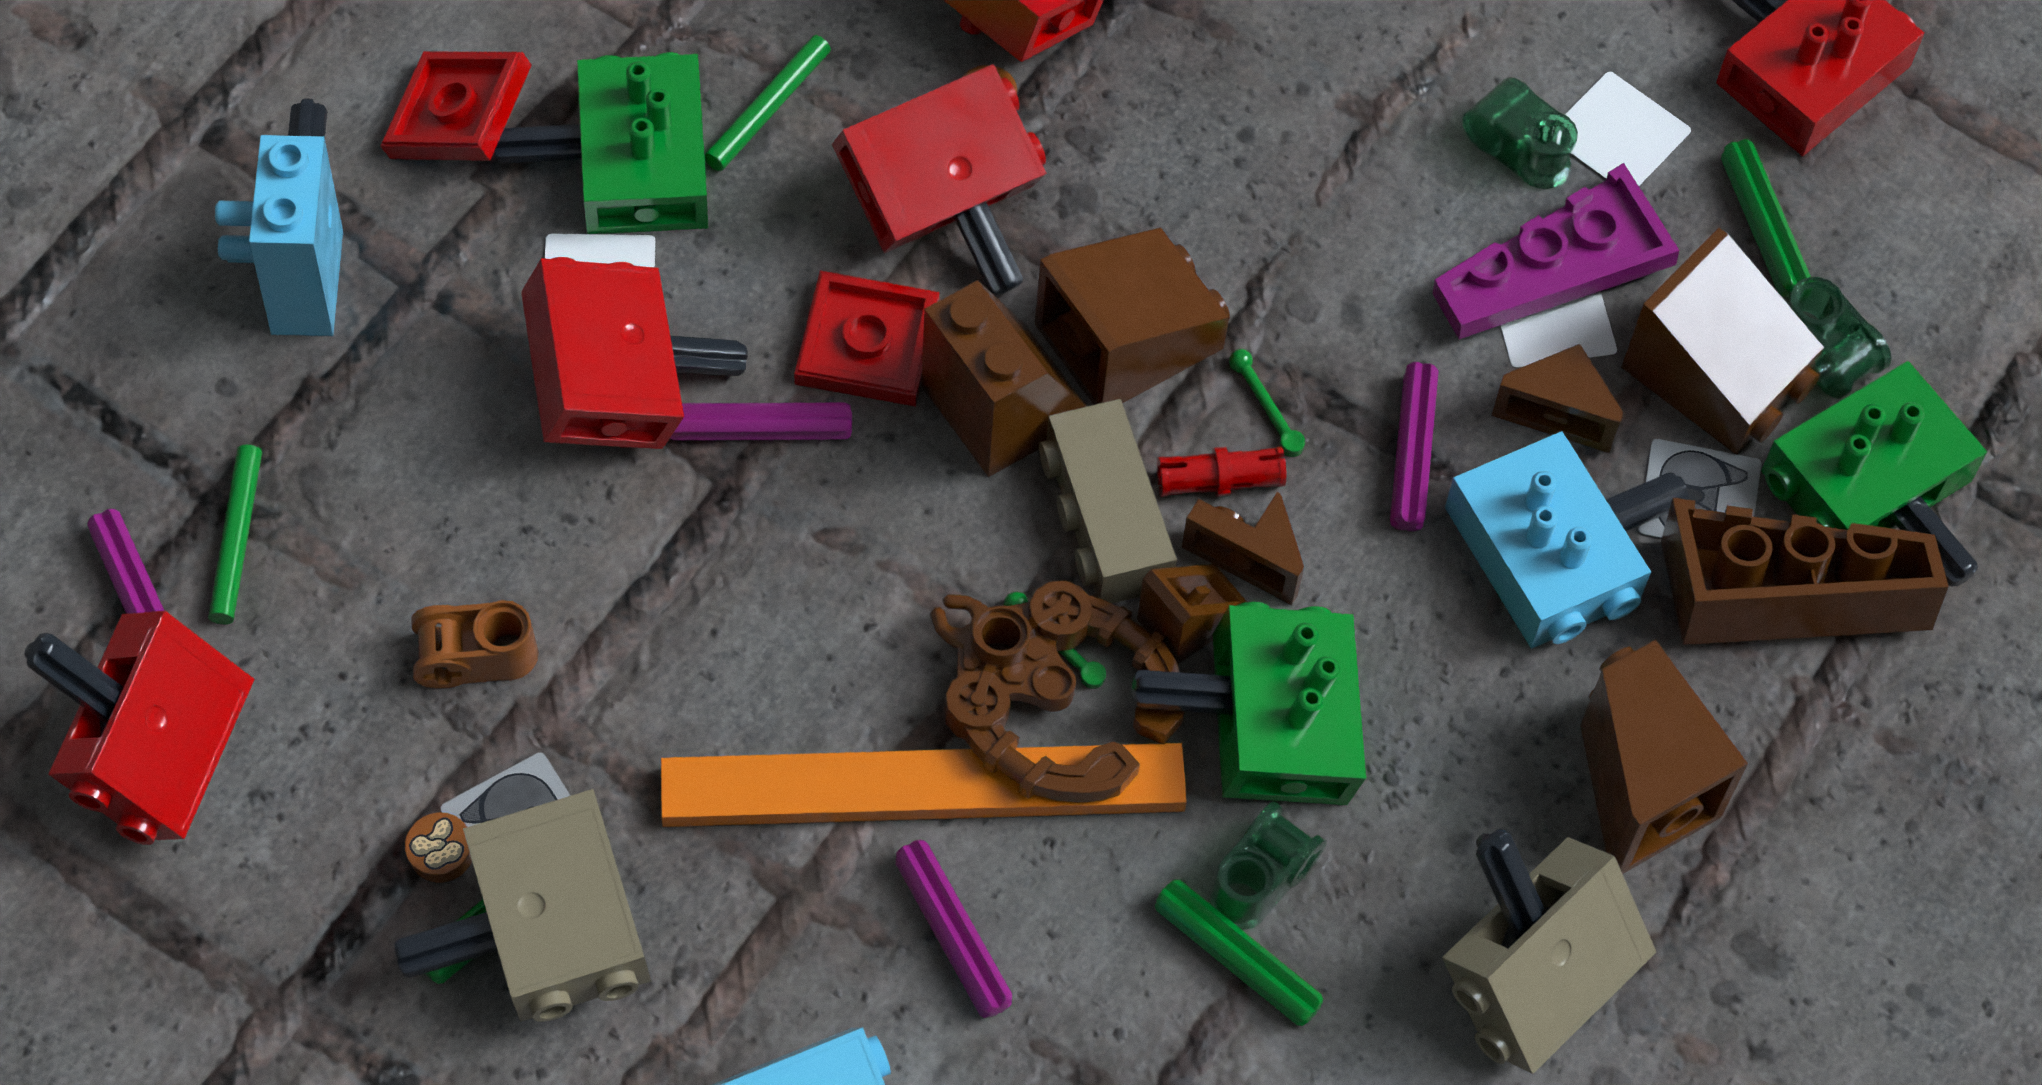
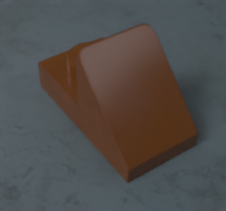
(1257, 554)

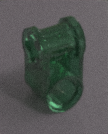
(1517, 127)
(1842, 335)
(1269, 859)

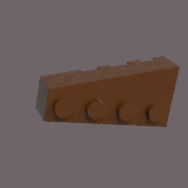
(1796, 578)

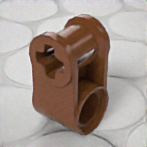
(468, 646)

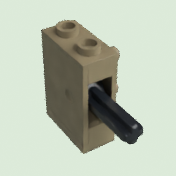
(550, 912)
(1546, 949)

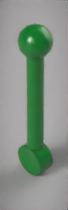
(1291, 440)
(1092, 673)

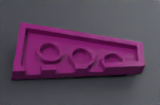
(1578, 250)

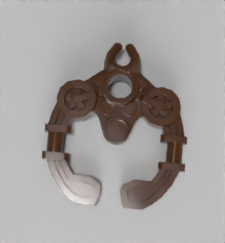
(1035, 673)

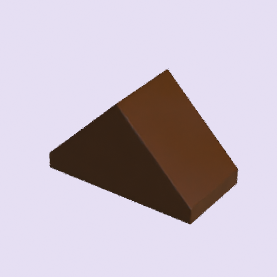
(1561, 396)
(1185, 605)

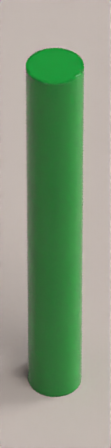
(767, 103)
(235, 535)

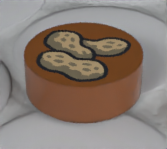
(438, 847)

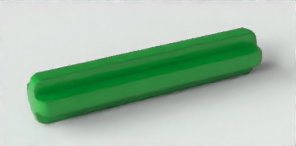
(1764, 215)
(1239, 952)

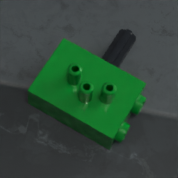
(634, 141)
(1880, 463)
(1280, 701)

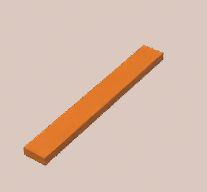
(894, 787)

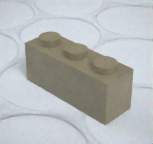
(1106, 499)

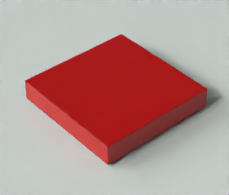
(456, 105)
(864, 338)

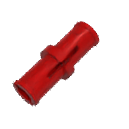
(1221, 471)

